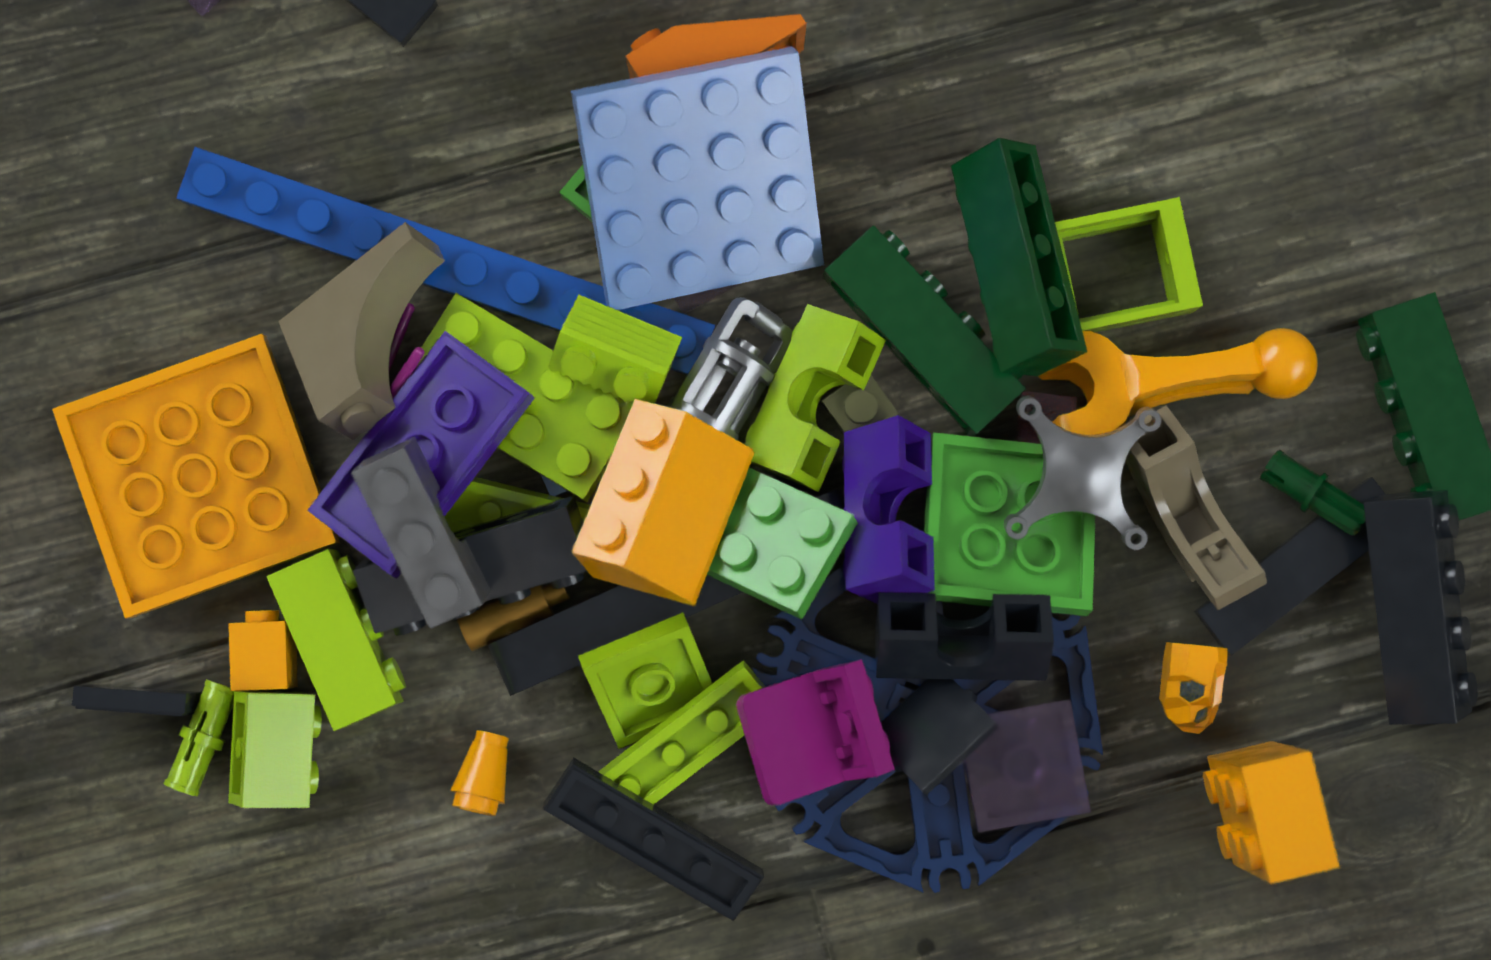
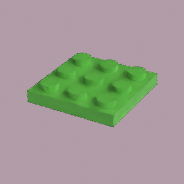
(970, 497)

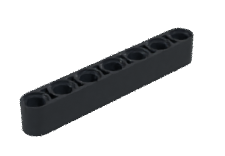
(557, 641)

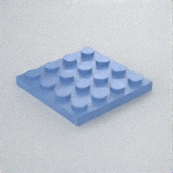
(699, 177)

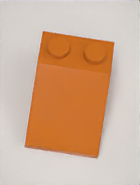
(712, 42)

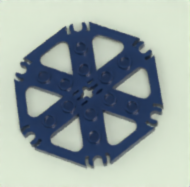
(943, 815)

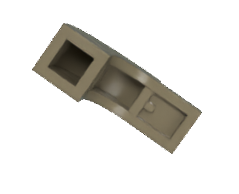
(1187, 515)

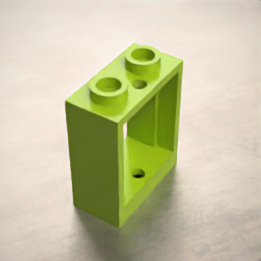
(1173, 255)

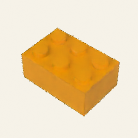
(1271, 811)

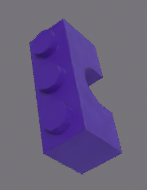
(879, 471)

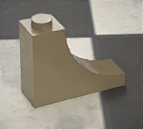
(348, 327)

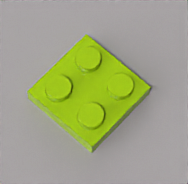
(645, 677)

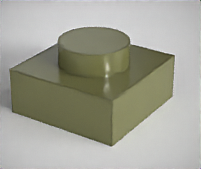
(856, 408)

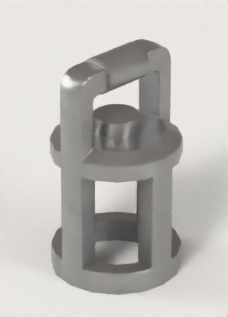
(737, 359)

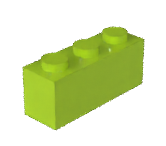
(336, 638)

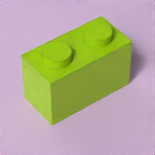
(273, 749)

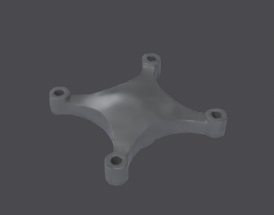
(1082, 472)

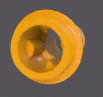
(482, 775)

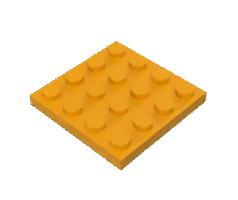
(194, 475)

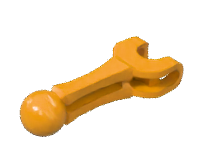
(1119, 384)

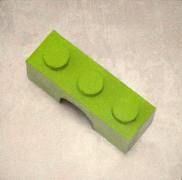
(822, 354)

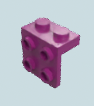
(814, 732)

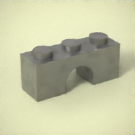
(407, 510)

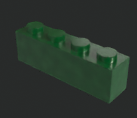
(1018, 258)
(922, 329)
(1428, 402)

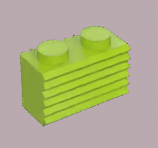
(614, 351)

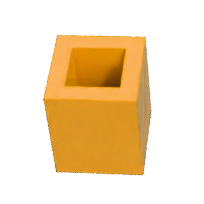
(262, 653)

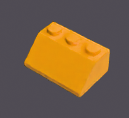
(662, 503)

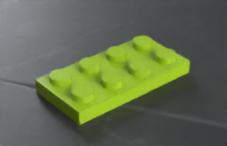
(568, 425)

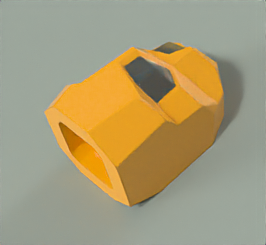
(1192, 684)

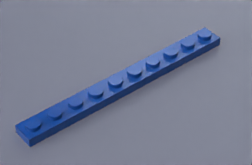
(355, 228)

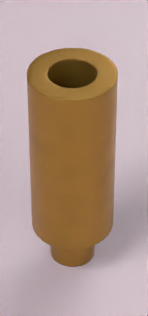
(498, 621)

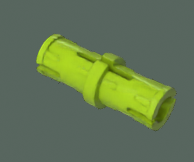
(201, 738)

